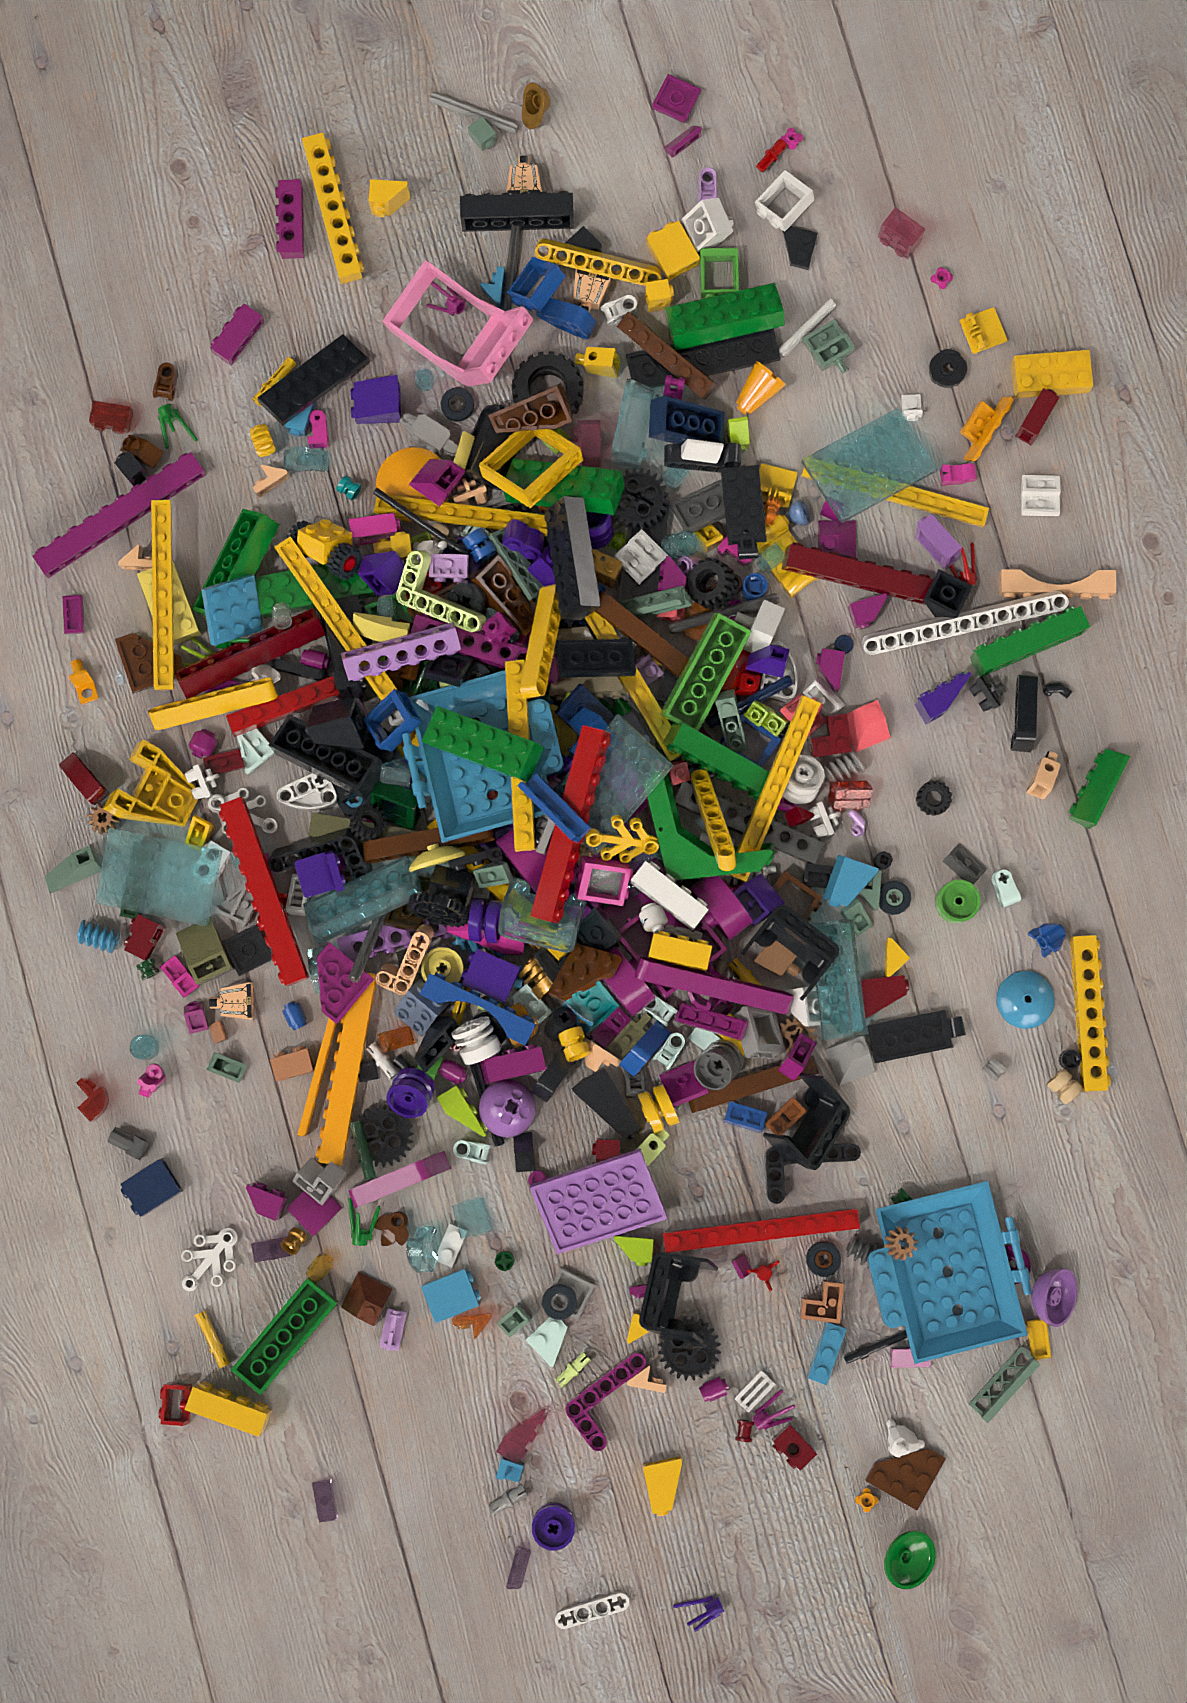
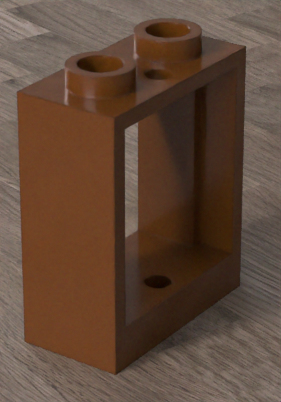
(815, 904)

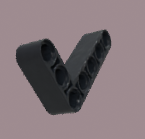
(320, 844)
(779, 1165)

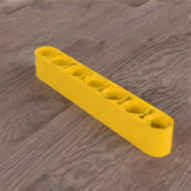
(590, 256)
(541, 644)
(213, 703)
(713, 820)

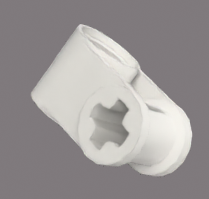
(618, 309)

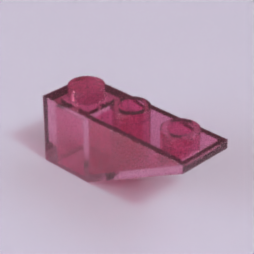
(517, 1438)

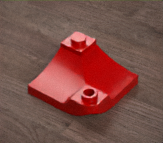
(740, 676)

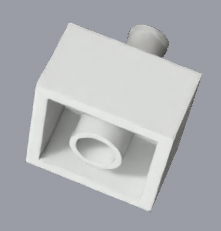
(707, 224)
(762, 626)

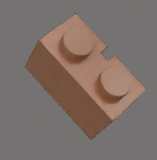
(292, 1064)

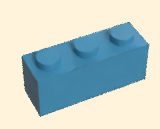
(826, 1352)

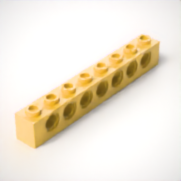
(346, 271)
(1082, 1004)

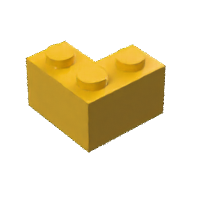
(400, 543)

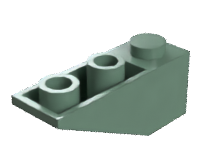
(731, 720)
(73, 869)

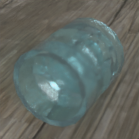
(679, 545)
(144, 1047)

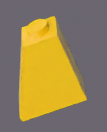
(662, 1483)

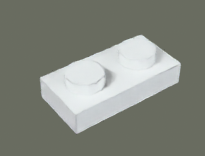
(450, 1246)

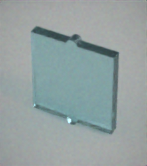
(472, 1218)

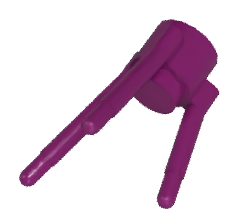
(454, 303)
(764, 1420)

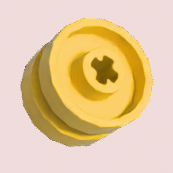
(658, 1108)

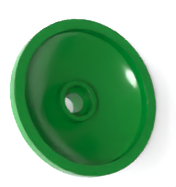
(909, 1559)

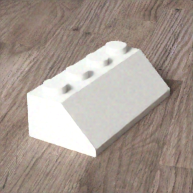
(669, 895)

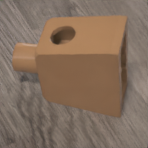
(777, 960)

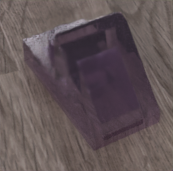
(268, 1250)

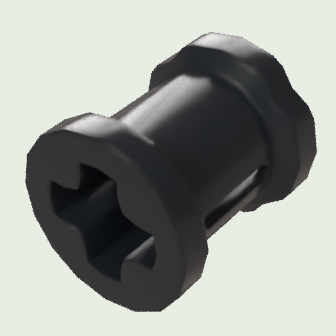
(884, 855)

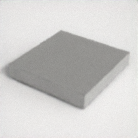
(579, 1285)

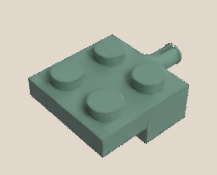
(829, 346)

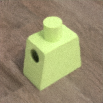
(657, 1140)

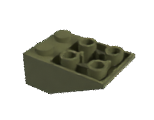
(204, 952)

